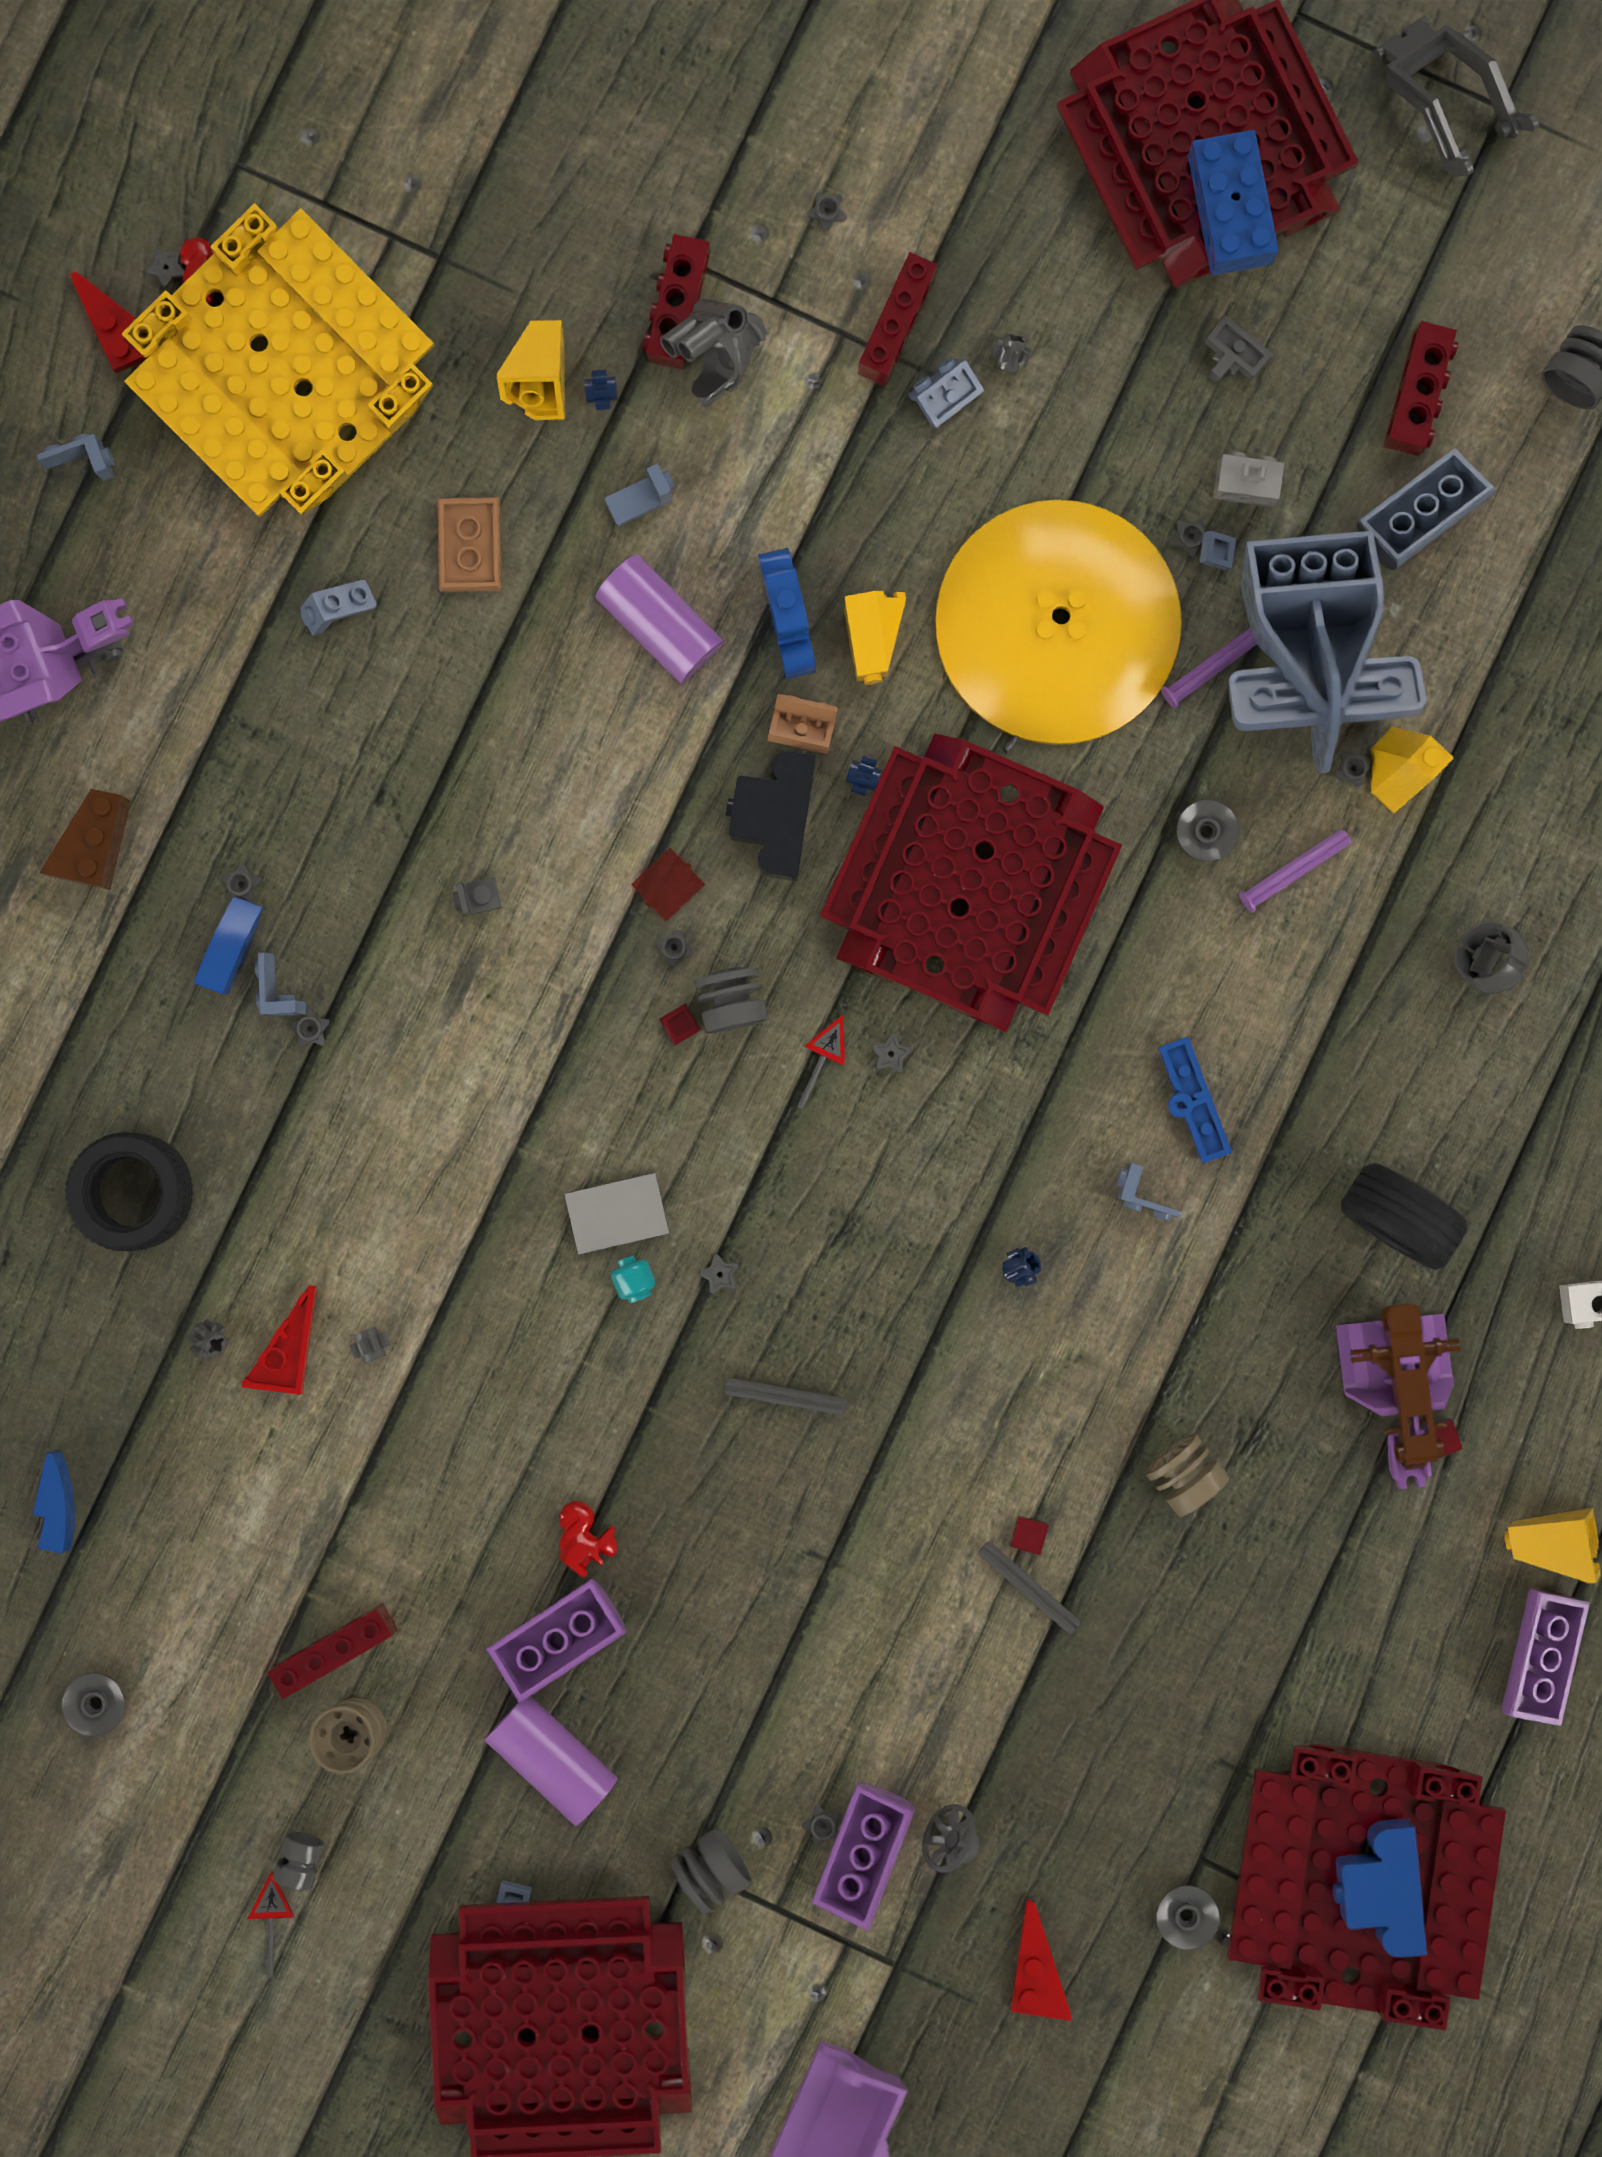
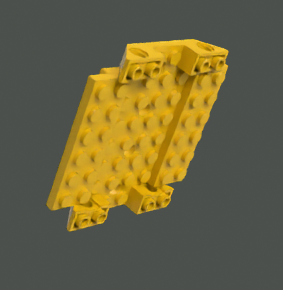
(321, 328)

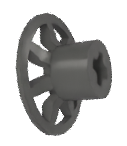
(955, 1842)

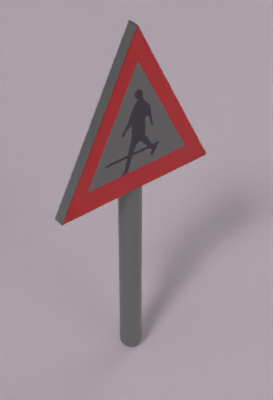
(829, 1045)
(270, 1905)

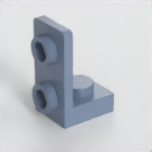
(266, 997)

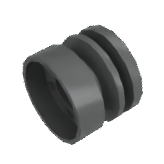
(1577, 369)
(731, 1000)
(707, 1873)

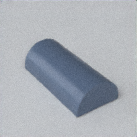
(1425, 508)

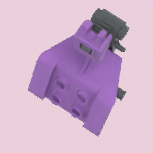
(43, 665)

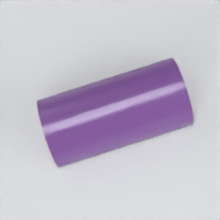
(658, 618)
(557, 1640)
(1545, 1656)
(551, 1760)
(864, 1854)

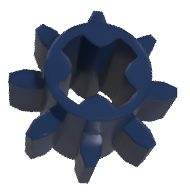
(600, 389)
(863, 775)
(1021, 1267)

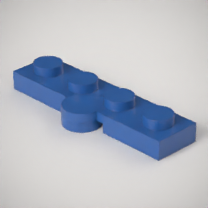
(1193, 1100)

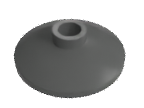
(1218, 819)
(80, 1711)
(1196, 1929)

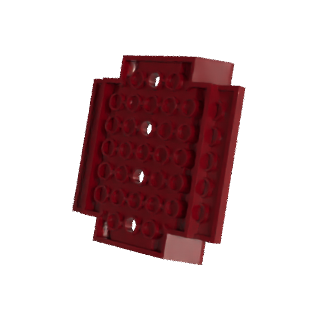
(1138, 126)
(921, 856)
(1288, 1872)
(555, 1973)

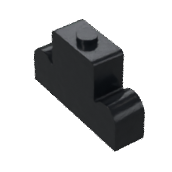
(774, 813)

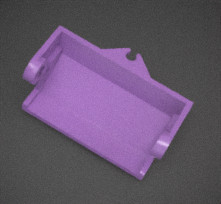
(840, 2108)

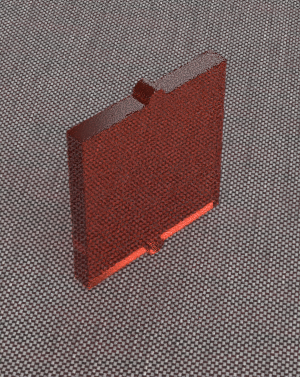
(668, 884)

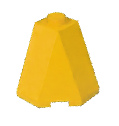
(535, 372)
(872, 632)
(1404, 765)
(1558, 1543)

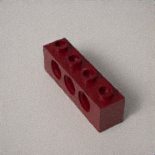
(685, 253)
(897, 319)
(1401, 432)
(332, 1651)

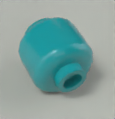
(633, 1279)

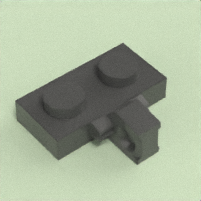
(1235, 351)

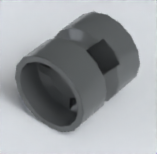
(297, 1866)

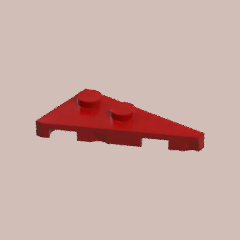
(108, 322)
(285, 1359)
(1036, 1979)

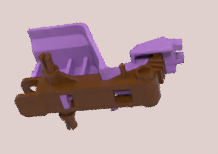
(1404, 1371)

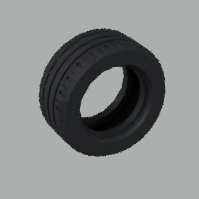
(85, 1182)
(1404, 1216)

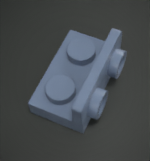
(946, 390)

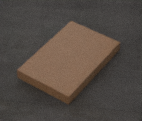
(469, 544)

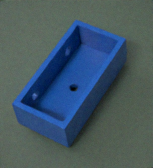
(1234, 232)

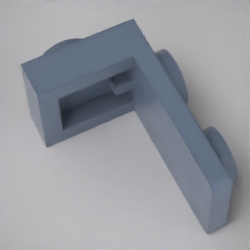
(80, 446)
(641, 496)
(336, 603)
(1128, 1180)

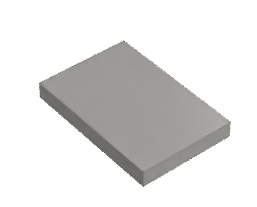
(616, 1213)

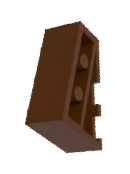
(91, 841)

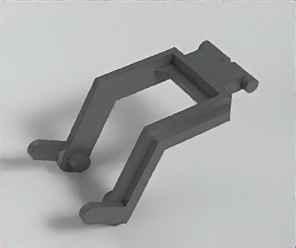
(1420, 47)

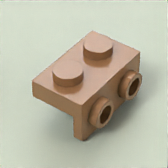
(802, 723)

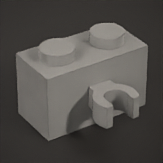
(1248, 479)

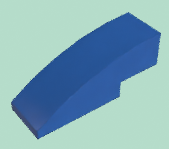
(229, 946)
(56, 1504)

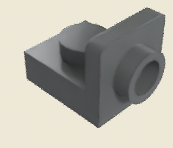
(477, 897)

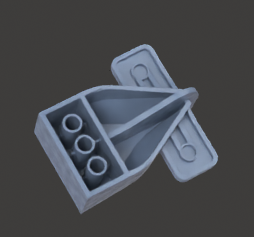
(1317, 616)

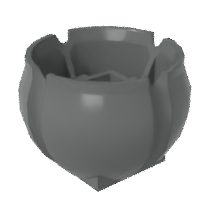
(1480, 952)

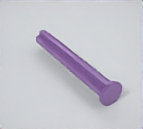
(1208, 668)
(1294, 870)

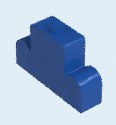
(787, 613)
(1385, 1889)

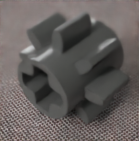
(1011, 352)
(207, 1339)
(369, 1345)

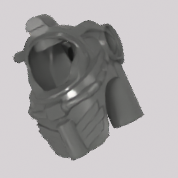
(719, 334)

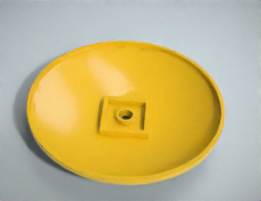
(1046, 676)

